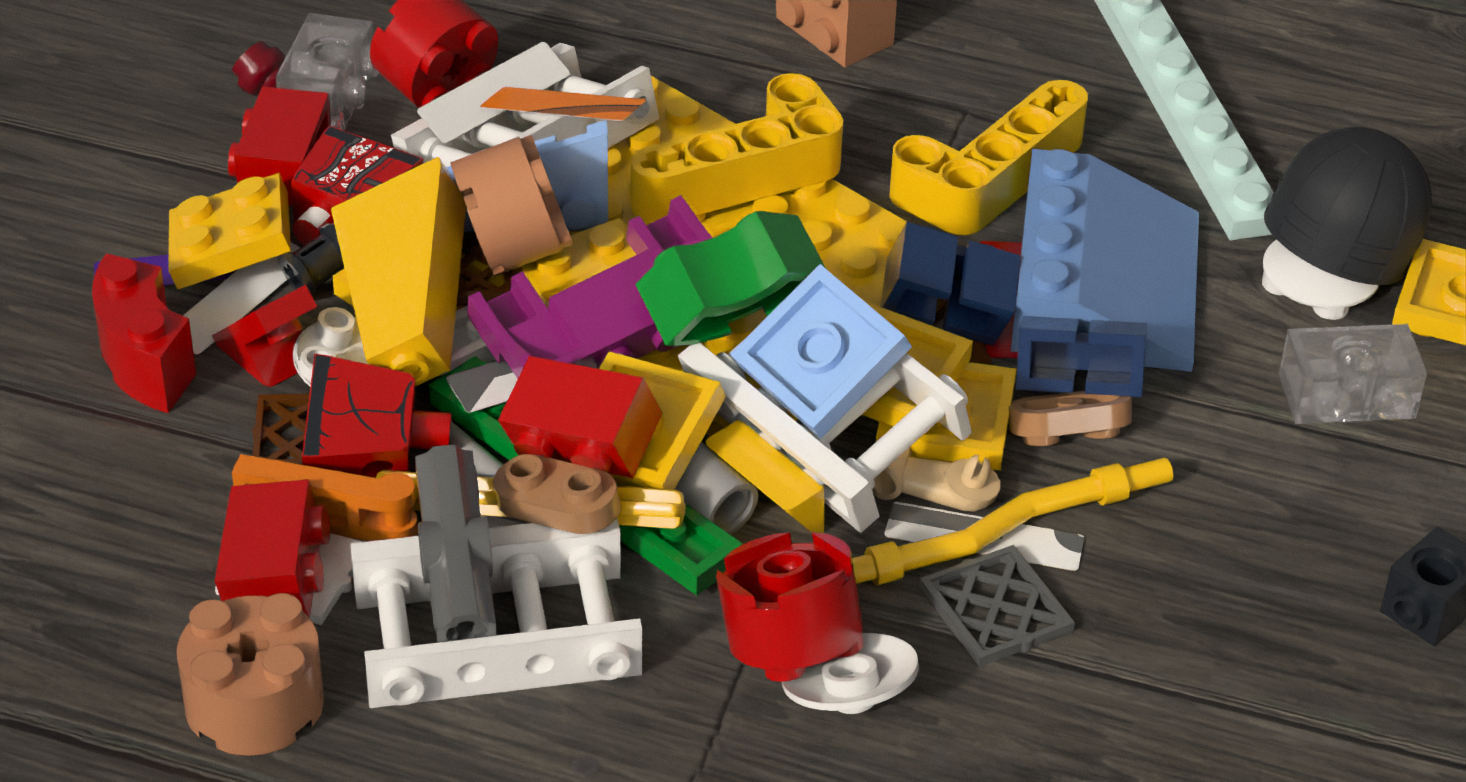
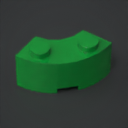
(725, 278)

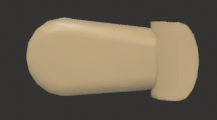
(956, 484)

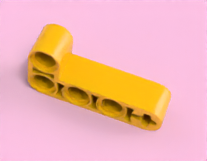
(747, 160)
(978, 183)

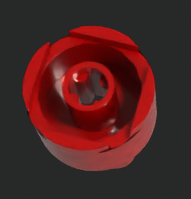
(433, 48)
(790, 603)

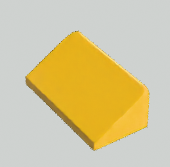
(771, 473)

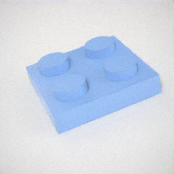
(820, 350)

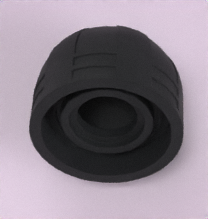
(1353, 205)

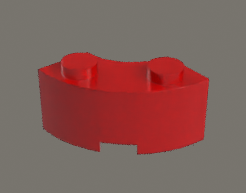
(139, 335)

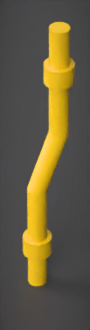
(1105, 485)

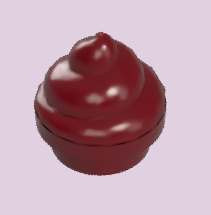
(258, 68)

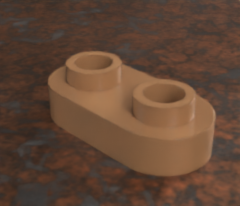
(1047, 417)
(557, 494)

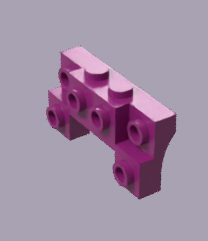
(591, 315)

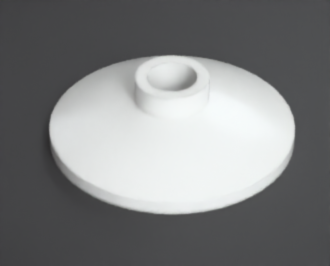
(857, 681)

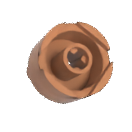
(511, 204)
(250, 672)

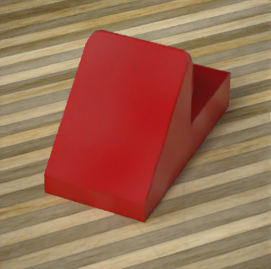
(267, 337)

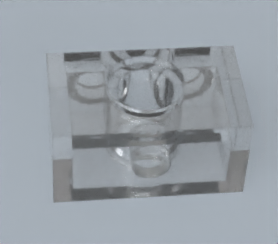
(331, 58)
(1352, 373)

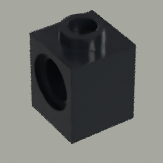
(1428, 587)

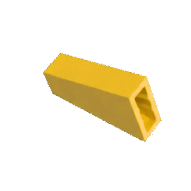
(404, 268)

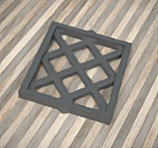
(1022, 640)

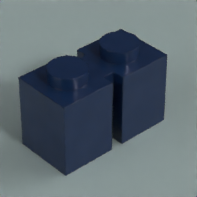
(972, 279)
(1055, 348)

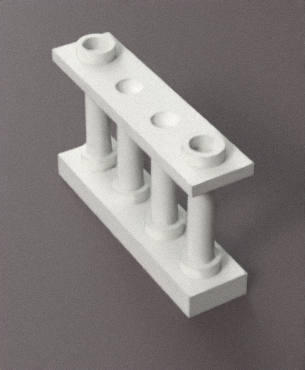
(422, 142)
(847, 482)
(523, 560)

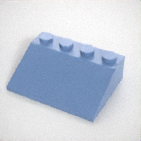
(1108, 253)

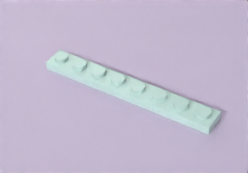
(1192, 115)

